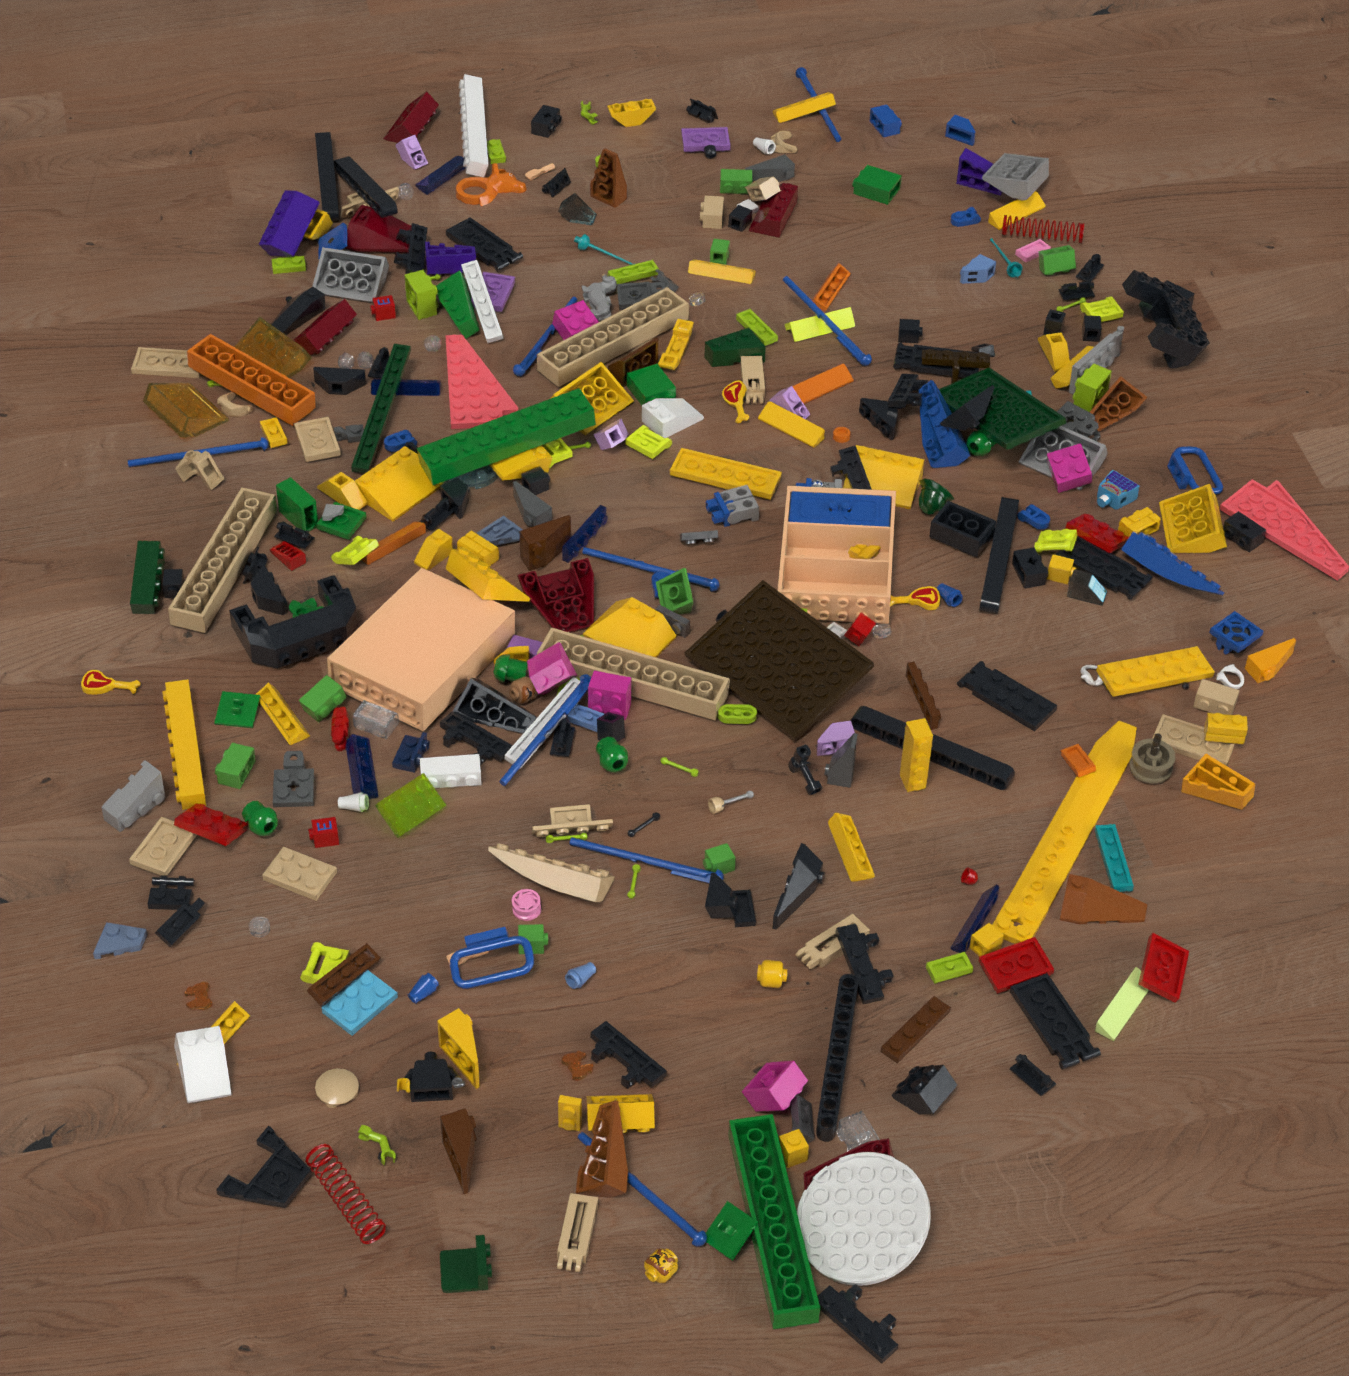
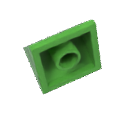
(675, 592)

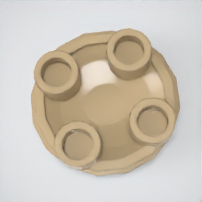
(337, 1087)

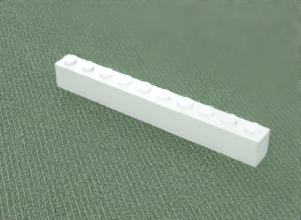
(473, 125)

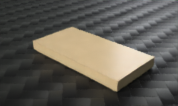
(163, 363)
(1189, 740)

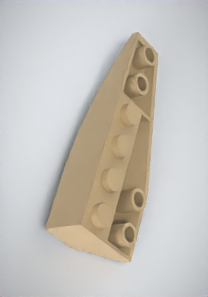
(556, 874)

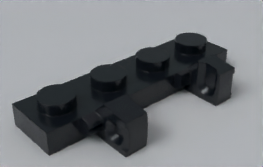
(414, 258)
(904, 389)
(852, 467)
(462, 729)
(855, 951)
(639, 1065)
(870, 1335)

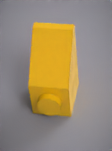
(434, 550)

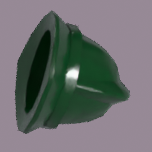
(933, 496)

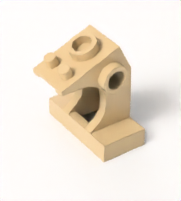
(201, 465)

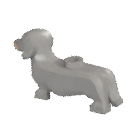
(596, 296)

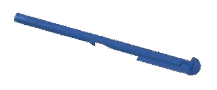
(801, 73)
(842, 337)
(520, 369)
(215, 450)
(713, 583)
(565, 708)
(677, 869)
(699, 1238)

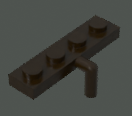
(955, 359)

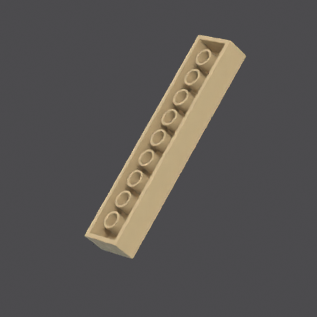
(612, 336)
(222, 560)
(651, 677)

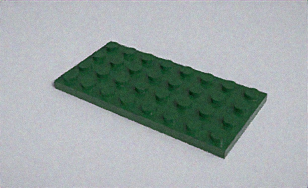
(1011, 413)

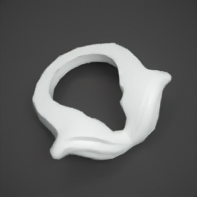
(1088, 678)
(1222, 678)

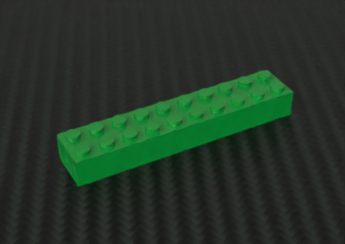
(506, 436)
(778, 1234)

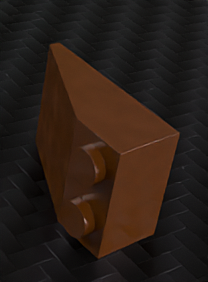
(544, 542)
(458, 1141)

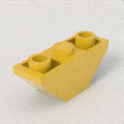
(632, 112)
(1055, 349)
(343, 490)

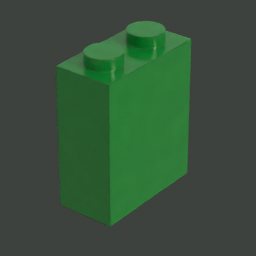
(877, 184)
(650, 384)
(297, 505)

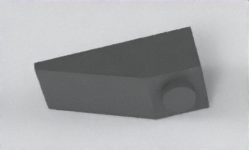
(779, 167)
(532, 508)
(842, 764)

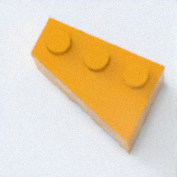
(1218, 783)

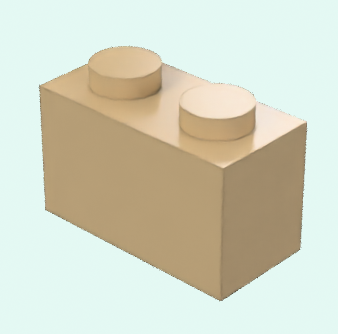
(763, 188)
(712, 212)
(1216, 698)

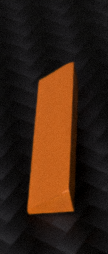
(831, 287)
(823, 383)
(395, 541)

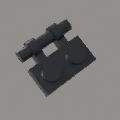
(170, 898)

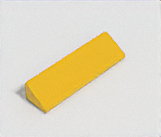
(804, 107)
(1016, 208)
(721, 271)
(1063, 376)
(792, 424)
(282, 715)
(850, 847)
(230, 1021)

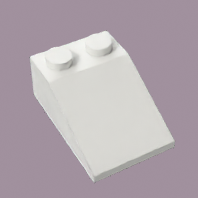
(669, 415)
(202, 1064)

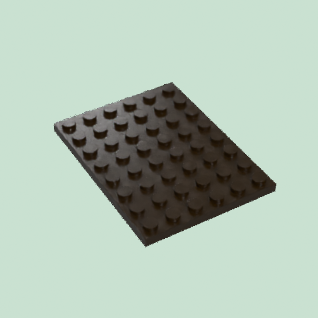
(779, 660)

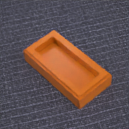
(1078, 760)

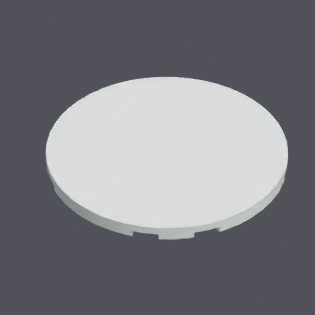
(864, 1218)

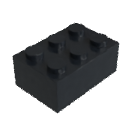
(962, 528)

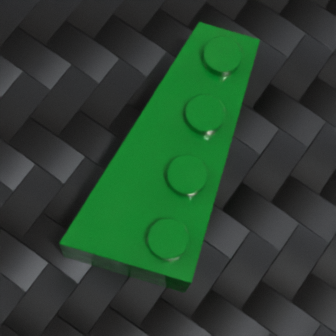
(457, 301)

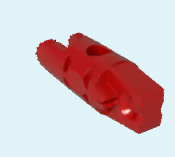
(339, 728)

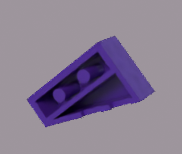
(971, 170)
(447, 259)

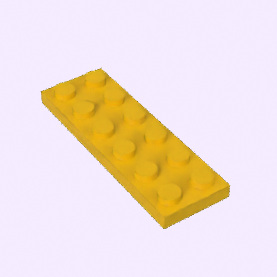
(725, 473)
(1155, 671)

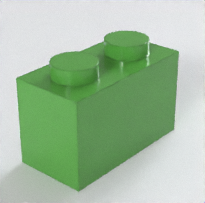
(734, 181)
(1057, 260)
(322, 698)
(235, 765)

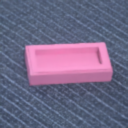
(1031, 250)

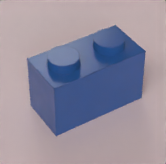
(885, 120)

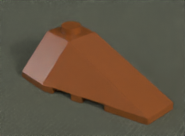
(609, 181)
(1117, 403)
(1092, 901)
(606, 1163)

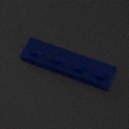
(584, 533)

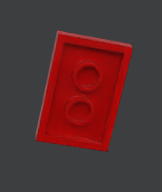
(1097, 533)
(211, 824)
(1015, 964)
(1163, 967)

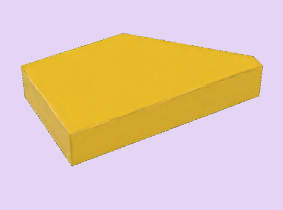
(516, 652)

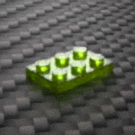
(410, 805)

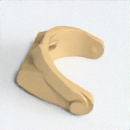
(782, 147)
(233, 409)

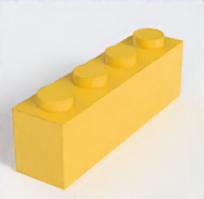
(916, 754)

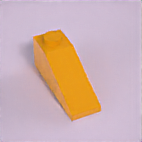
(1267, 662)

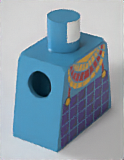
(1116, 491)

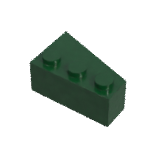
(730, 348)

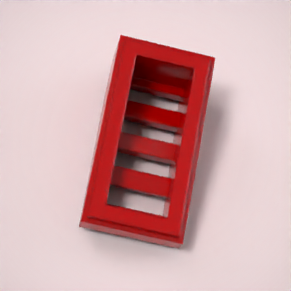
(291, 558)

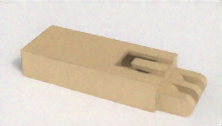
(753, 369)
(814, 957)
(577, 1228)

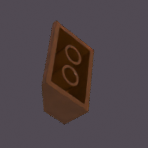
(638, 358)

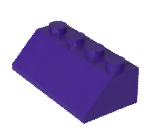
(288, 224)

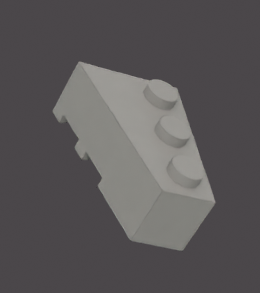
(135, 799)

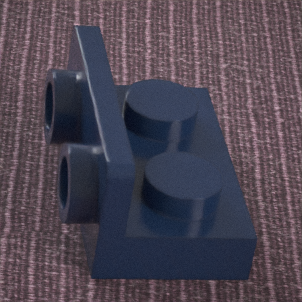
(410, 752)

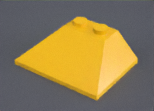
(633, 627)

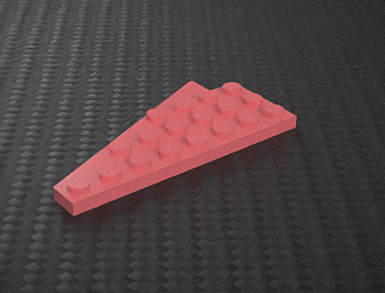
(473, 389)
(1286, 525)

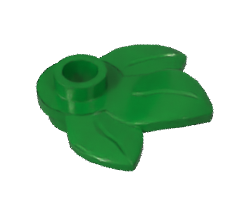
(298, 608)

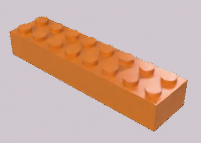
(251, 379)

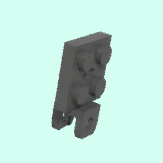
(640, 289)
(1083, 420)
(293, 774)

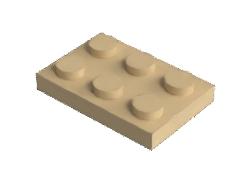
(317, 439)
(162, 847)
(299, 873)

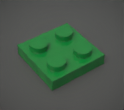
(345, 524)

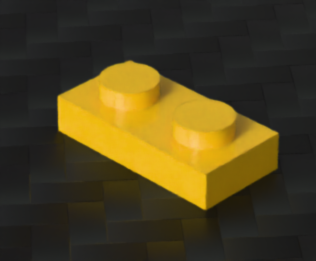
(273, 432)
(569, 1113)

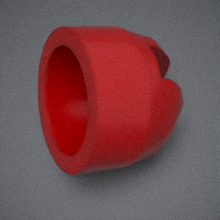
(969, 876)

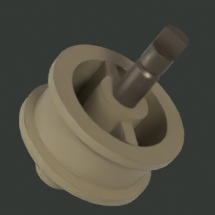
(1152, 760)

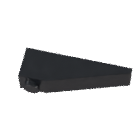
(300, 310)
(969, 413)
(800, 885)

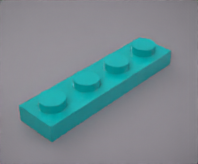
(1114, 857)

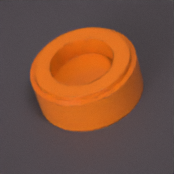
(841, 434)

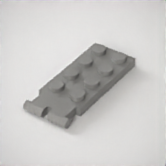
(1102, 355)

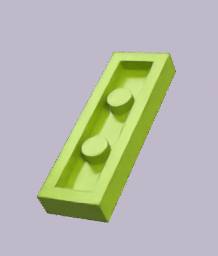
(634, 272)
(750, 320)

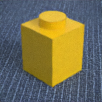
(1060, 569)
(986, 940)
(794, 1148)

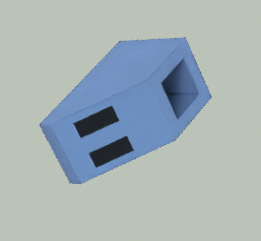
(978, 270)

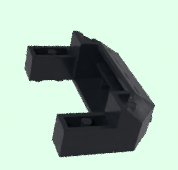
(1177, 327)
(302, 635)

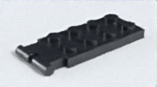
(487, 245)
(910, 358)
(1106, 568)
(1008, 696)
(1054, 1020)

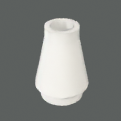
(765, 145)
(355, 802)

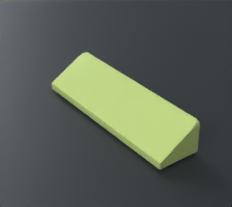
(1121, 1007)

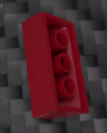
(413, 118)
(775, 211)
(325, 327)

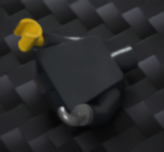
(430, 1080)

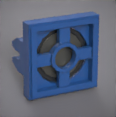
(1235, 633)

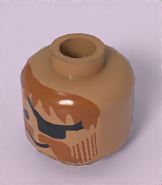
(522, 690)

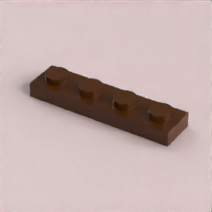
(922, 695)
(343, 974)
(915, 1029)

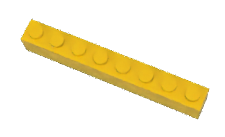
(184, 743)

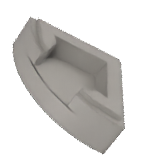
(332, 511)

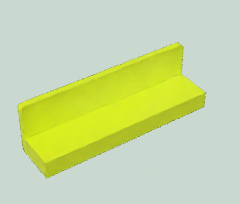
(815, 326)

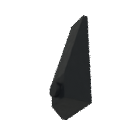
(489, 707)

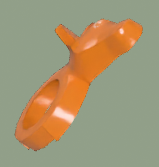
(498, 182)

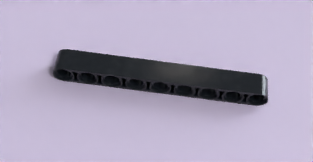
(327, 174)
(365, 187)
(999, 555)
(942, 751)
(837, 1058)

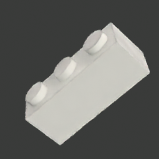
(452, 770)

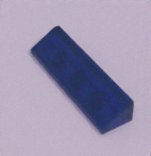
(441, 175)
(412, 387)
(361, 766)
(975, 919)

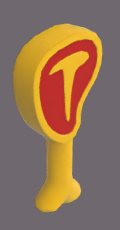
(733, 395)
(925, 597)
(96, 683)

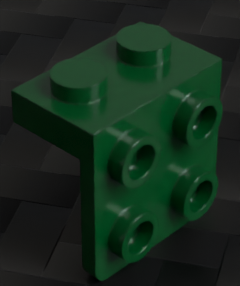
(466, 1268)

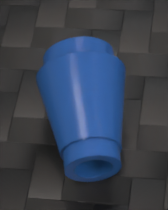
(950, 595)
(424, 987)

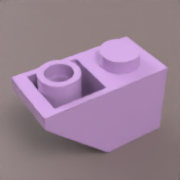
(411, 152)
(790, 401)
(611, 435)
(834, 738)

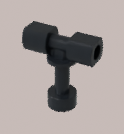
(799, 763)

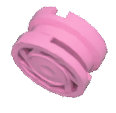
(527, 905)

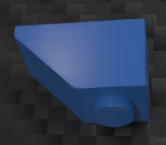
(960, 130)

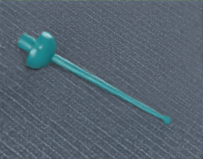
(584, 243)
(1013, 269)

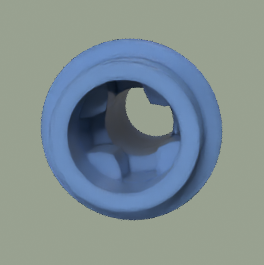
(578, 976)

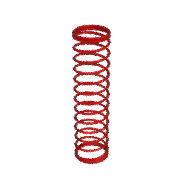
(1080, 225)
(371, 1224)

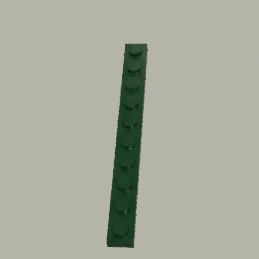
(381, 409)

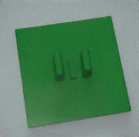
(237, 709)
(730, 1230)

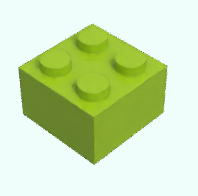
(421, 294)
(1091, 387)

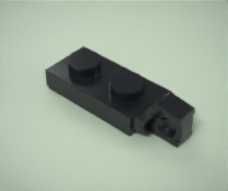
(180, 922)

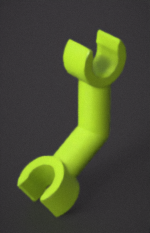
(585, 114)
(367, 1134)

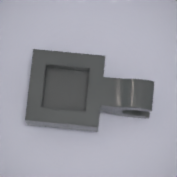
(662, 278)
(352, 433)

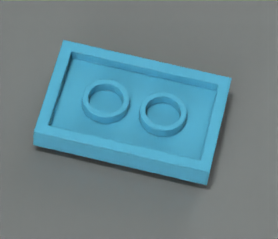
(359, 1002)

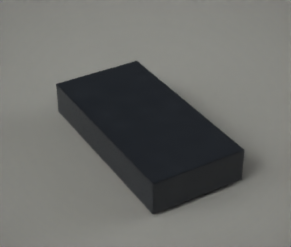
(745, 913)

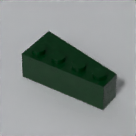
(147, 577)

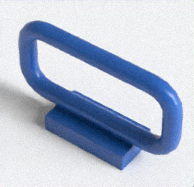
(1182, 474)
(485, 942)

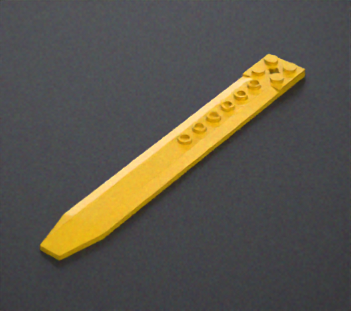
(1066, 836)

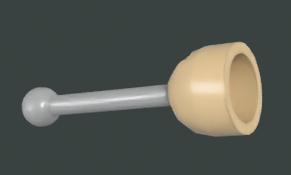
(716, 804)

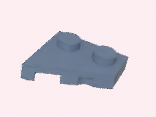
(501, 532)
(119, 939)

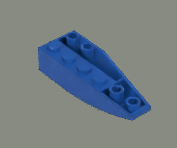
(942, 444)
(1165, 563)

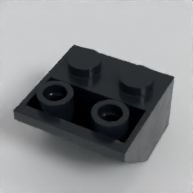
(925, 1088)

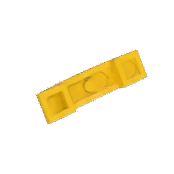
(677, 345)

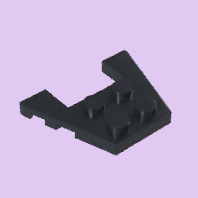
(276, 1180)

